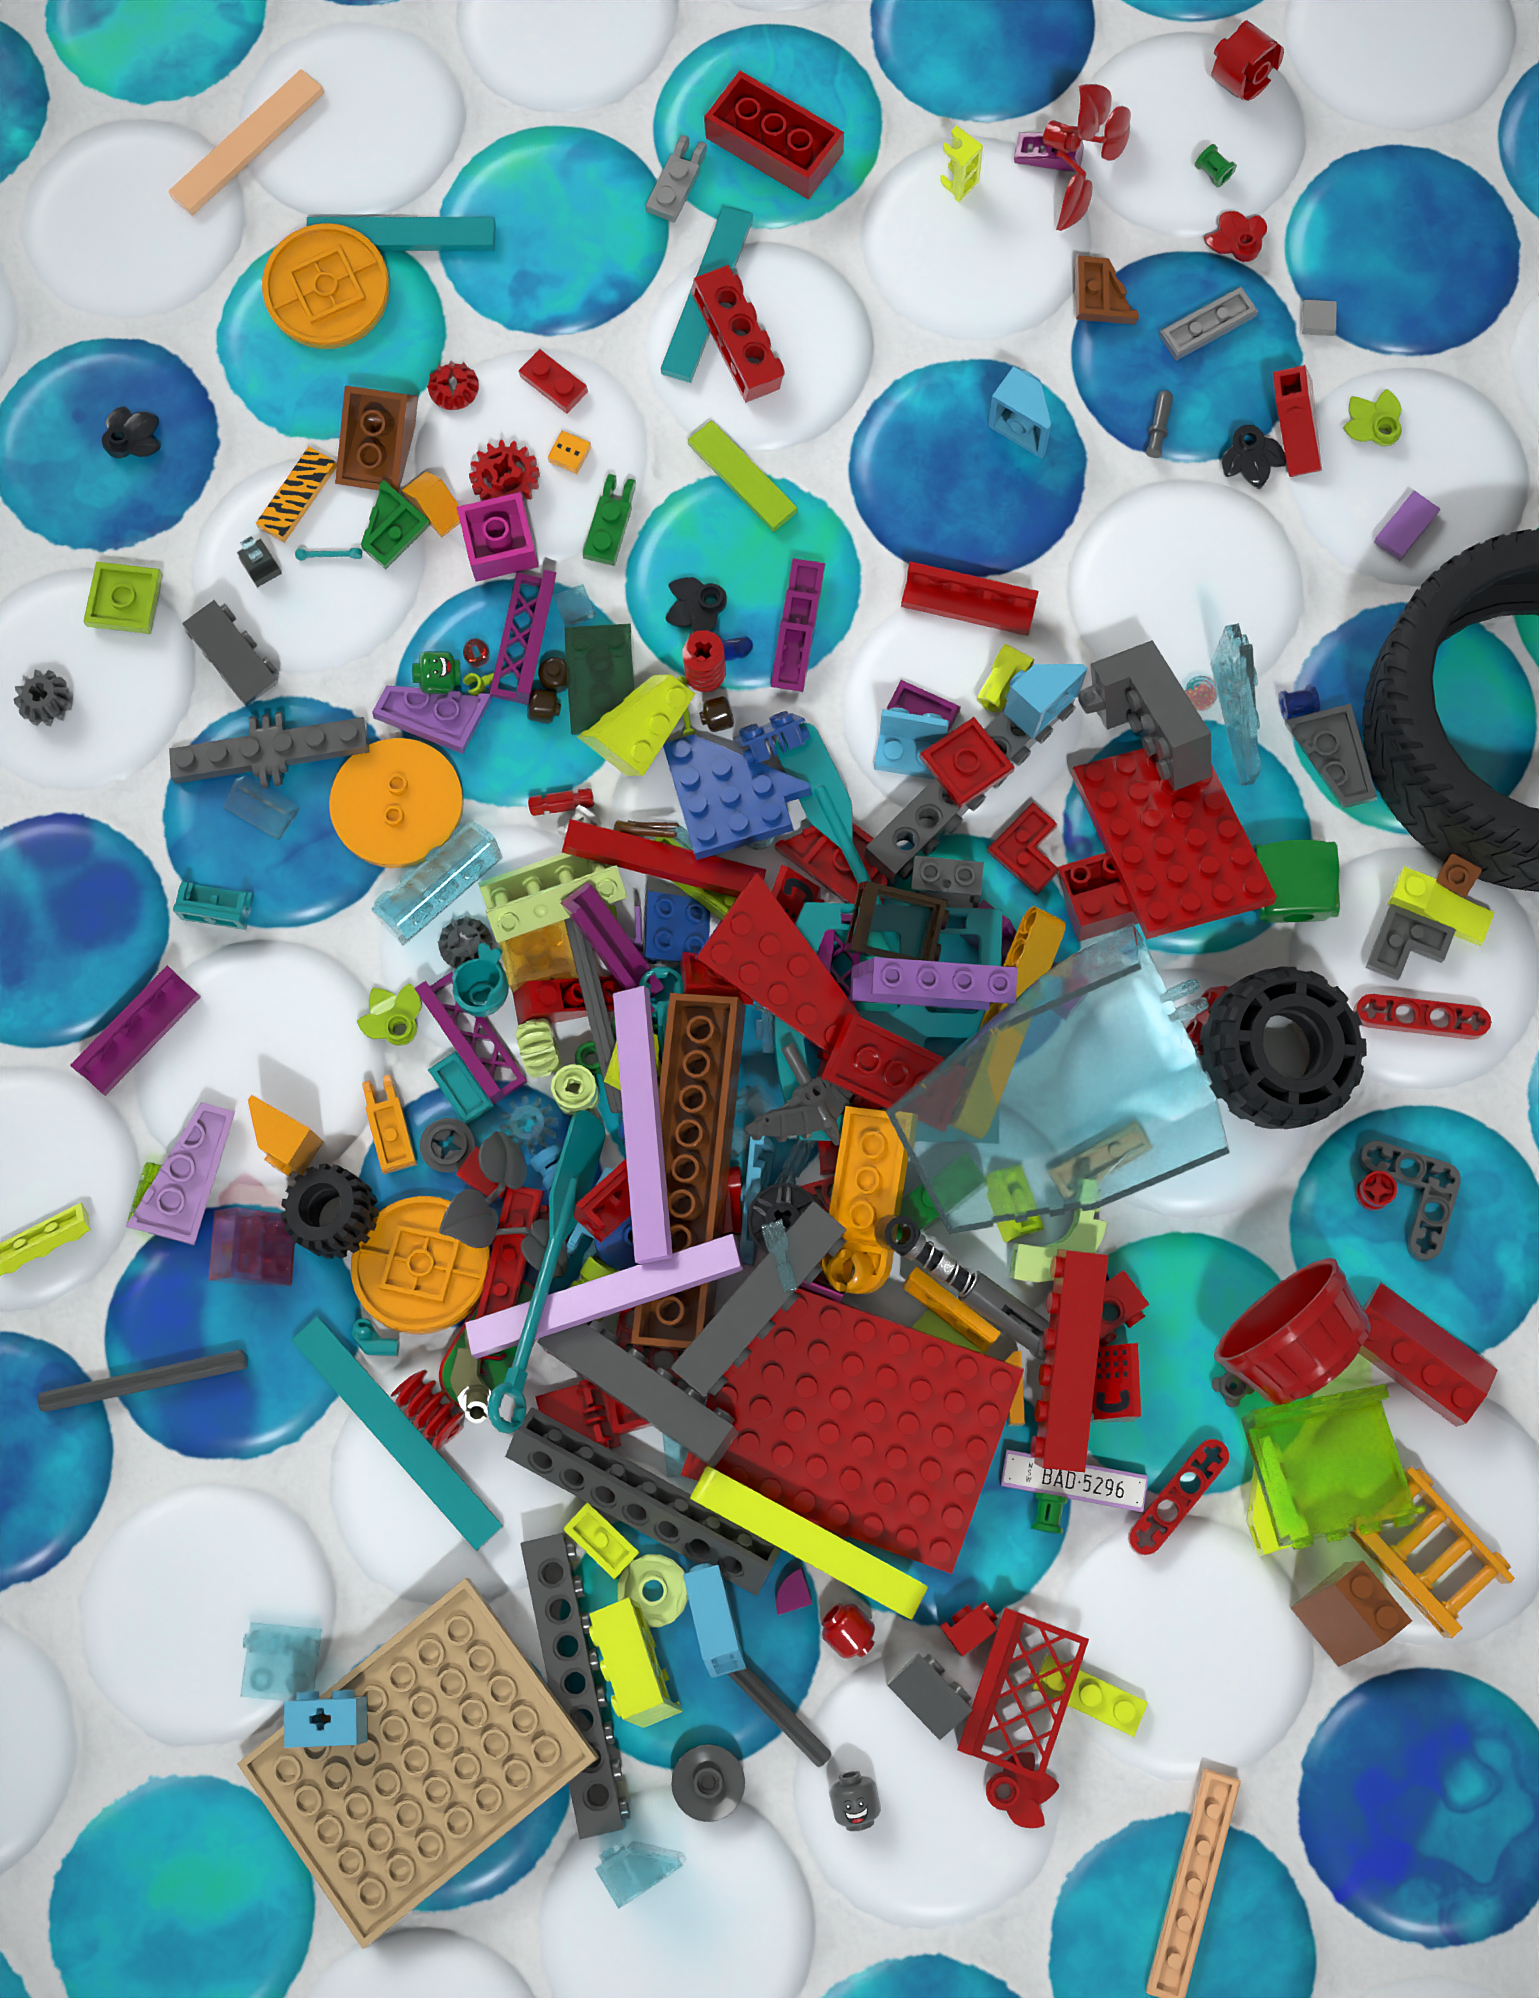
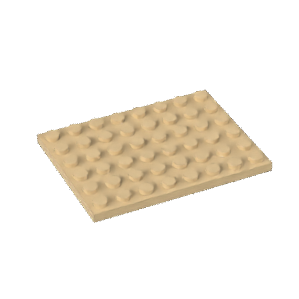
(451, 1763)

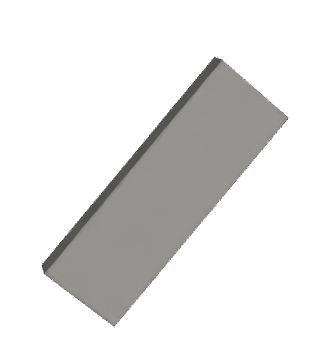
(1208, 323)

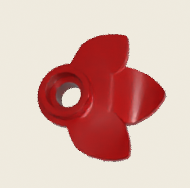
(1238, 236)
(1025, 1793)

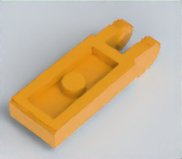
(389, 1128)

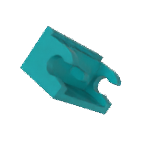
(213, 905)

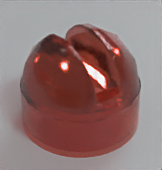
(482, 648)

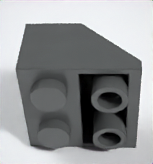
(930, 1696)

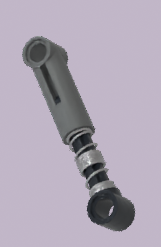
(973, 1289)

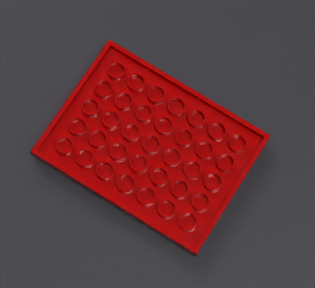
(866, 1426)

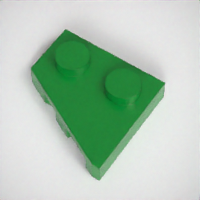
(392, 526)

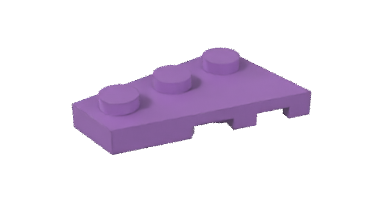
(435, 717)

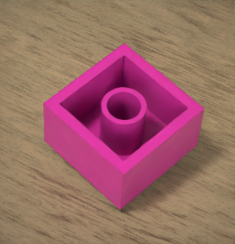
(497, 536)

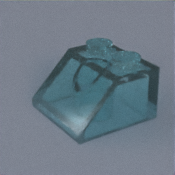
(635, 1868)

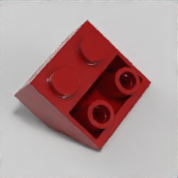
(1094, 897)

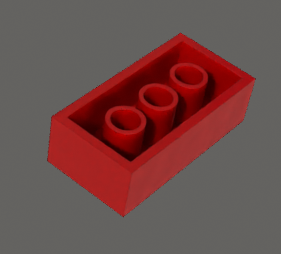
(774, 134)

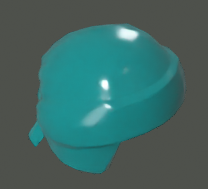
(481, 983)

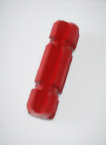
(560, 801)

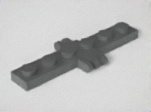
(269, 750)

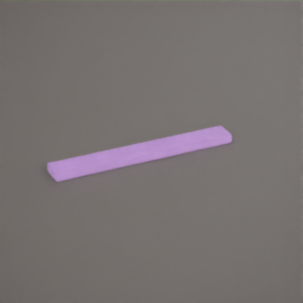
(642, 1126)
(608, 1295)

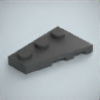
(1336, 752)

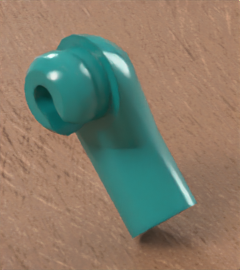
(371, 1342)

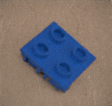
(783, 723)
(674, 927)

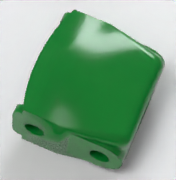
(1303, 879)

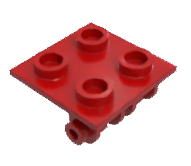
(583, 1410)

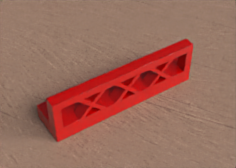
(969, 598)

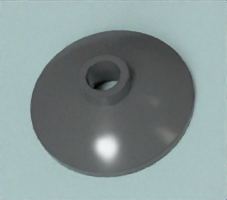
(704, 1803)

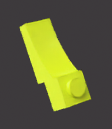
(1429, 899)

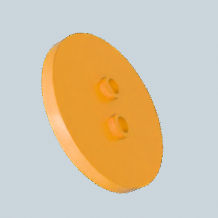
(326, 286)
(396, 802)
(414, 1274)

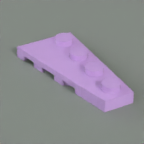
(181, 1189)

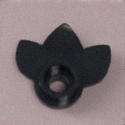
(132, 431)
(1254, 460)
(691, 605)

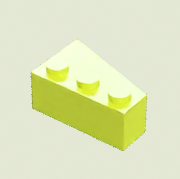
(640, 725)
(631, 1664)

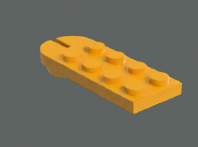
(865, 1189)

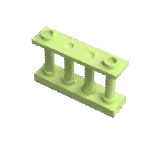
(533, 893)

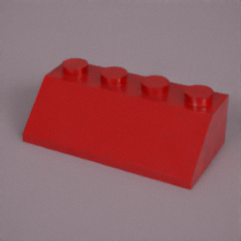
(1425, 1357)

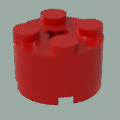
(1246, 61)

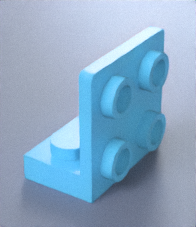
(904, 738)

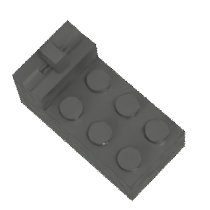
(1145, 692)

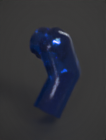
(737, 647)

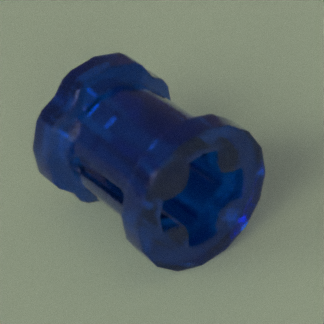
(1298, 702)

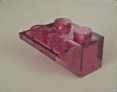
(250, 1248)

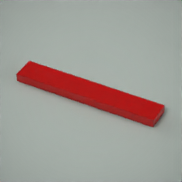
(657, 859)

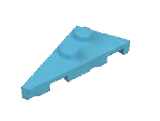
(758, 1178)

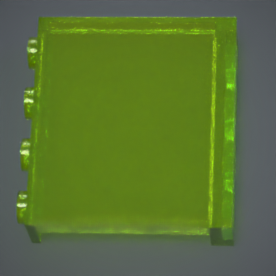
(1329, 1467)

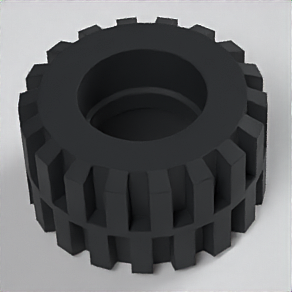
(310, 1196)

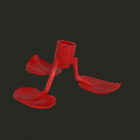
(1093, 112)

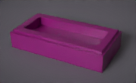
(921, 702)

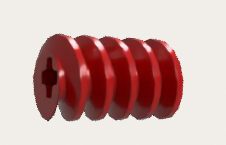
(704, 661)
(428, 1409)

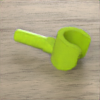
(482, 682)

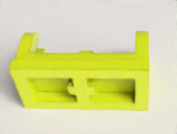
(964, 163)

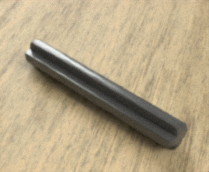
(781, 1716)

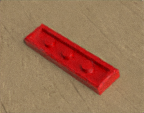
(507, 1261)

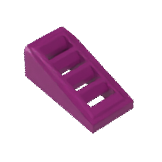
(1045, 159)

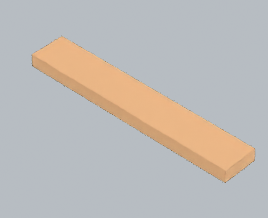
(246, 142)
(1193, 1885)

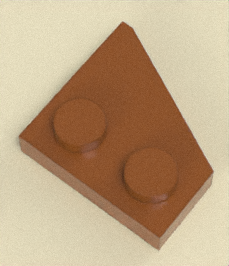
(1100, 293)

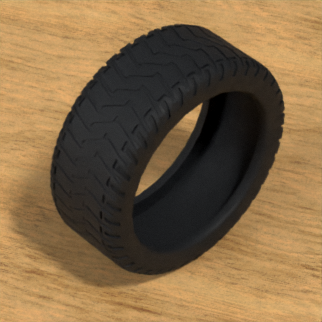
(1405, 741)

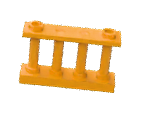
(1418, 1586)

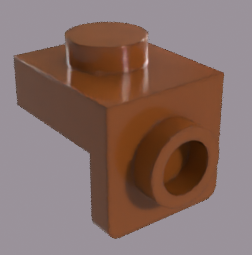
(1458, 874)

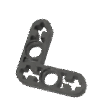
(1430, 1192)

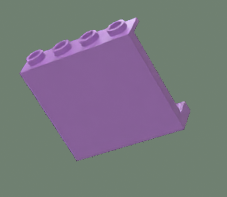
(932, 983)

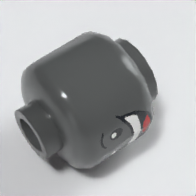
(855, 1801)

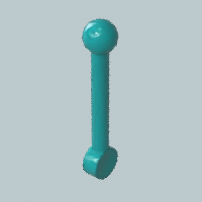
(354, 553)

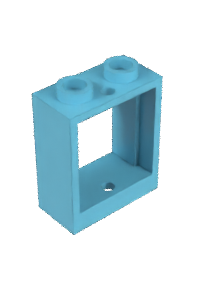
(714, 1620)

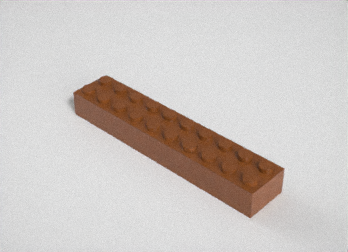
(697, 1135)

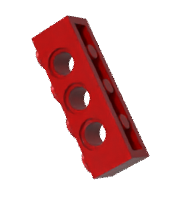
(750, 378)

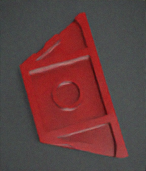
(826, 862)

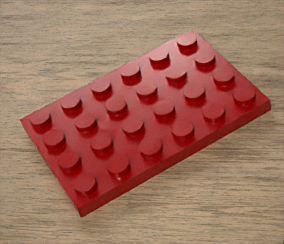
(1172, 850)

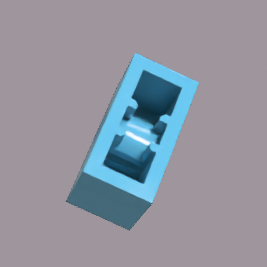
(304, 1723)

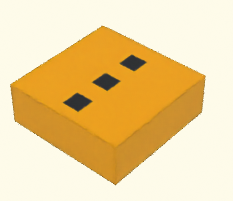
(569, 452)

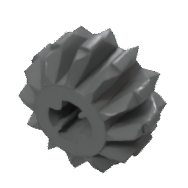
(46, 708)

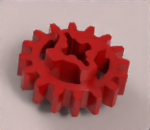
(497, 464)

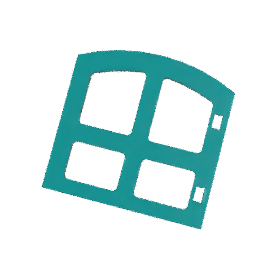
(907, 1020)

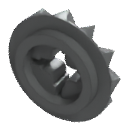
(450, 938)
(441, 1131)

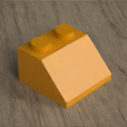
(284, 1140)

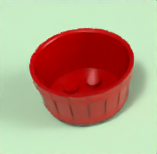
(1296, 1334)

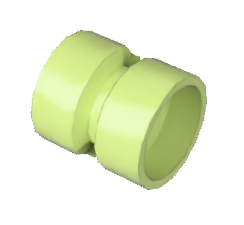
(575, 1089)

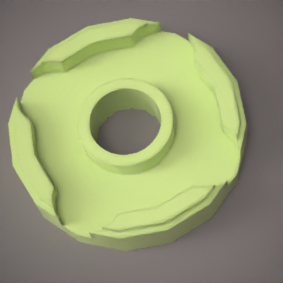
(668, 1574)

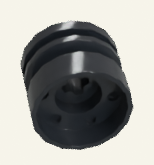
(775, 1202)

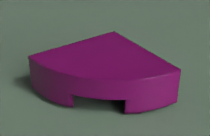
(793, 1593)

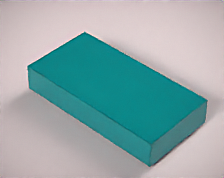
(461, 1088)

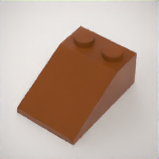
(375, 437)

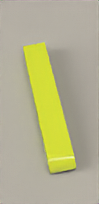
(809, 1542)

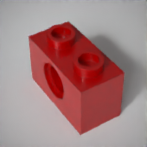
(1128, 1302)

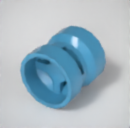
(546, 1164)

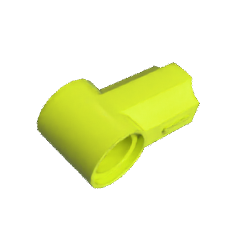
(1005, 667)

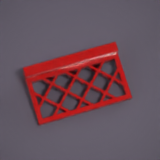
(992, 1683)

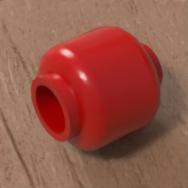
(848, 1631)

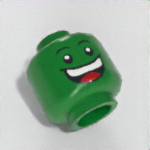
(436, 672)

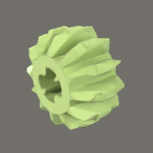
(538, 1048)

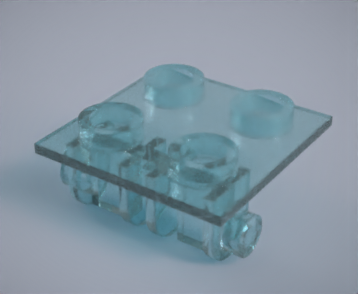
(280, 1661)

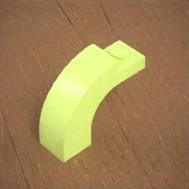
(1034, 1261)

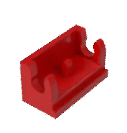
(606, 1204)

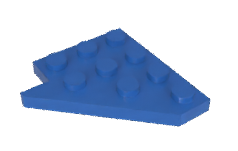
(727, 798)

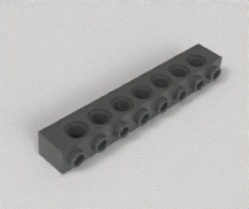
(929, 803)
(641, 1500)
(537, 1556)

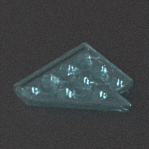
(1236, 682)

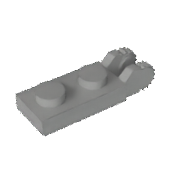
(676, 181)

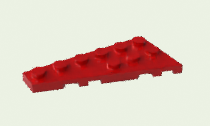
(776, 967)

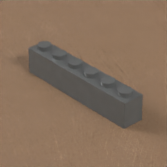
(757, 1301)
(643, 1390)

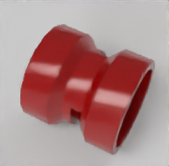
(1381, 1186)

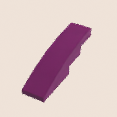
(798, 625)

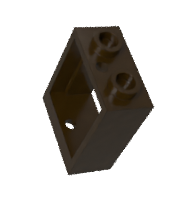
(863, 913)

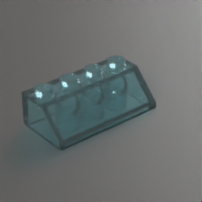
(437, 881)

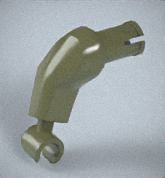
(469, 1386)

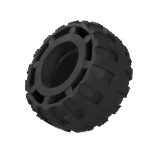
(1238, 1061)

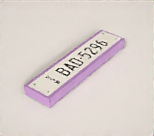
(1094, 1486)

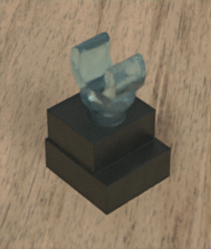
(258, 561)

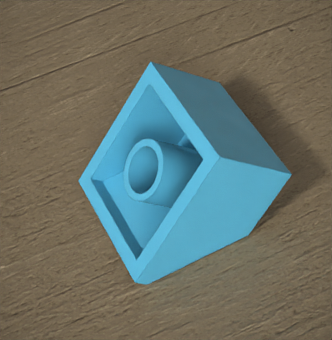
(1021, 411)
(1042, 694)

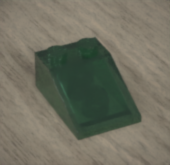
(598, 671)

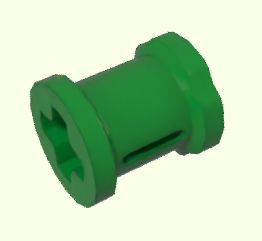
(1215, 165)
(1044, 1502)

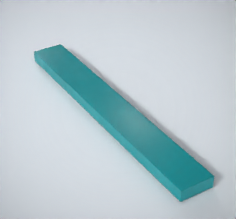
(397, 1433)

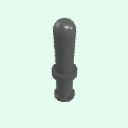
(1158, 430)

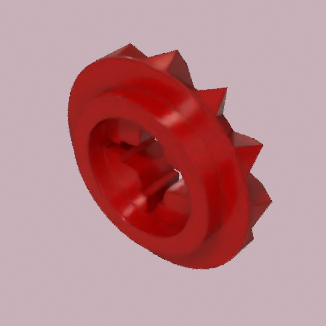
(464, 393)

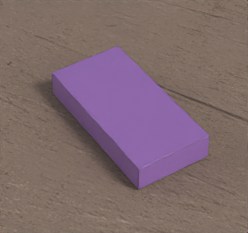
(1407, 525)

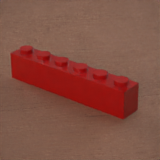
(1070, 1360)

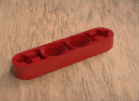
(1422, 1010)
(1181, 1499)

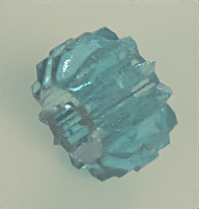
(540, 1117)

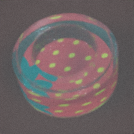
(1202, 692)

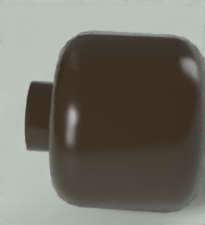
(553, 674)
(543, 706)
(717, 714)

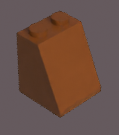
(1351, 1613)

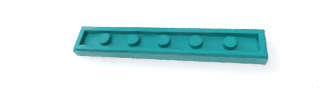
(421, 232)
(692, 331)

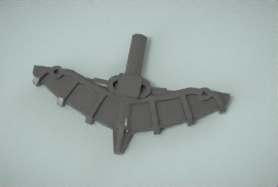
(812, 1108)

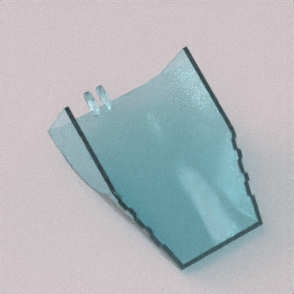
(1065, 1095)

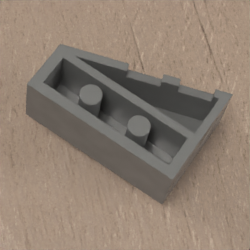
(231, 652)

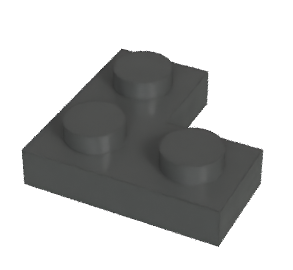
(1407, 932)

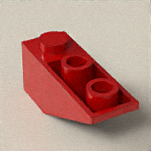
(1298, 420)
(558, 999)

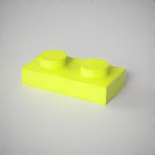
(601, 1540)

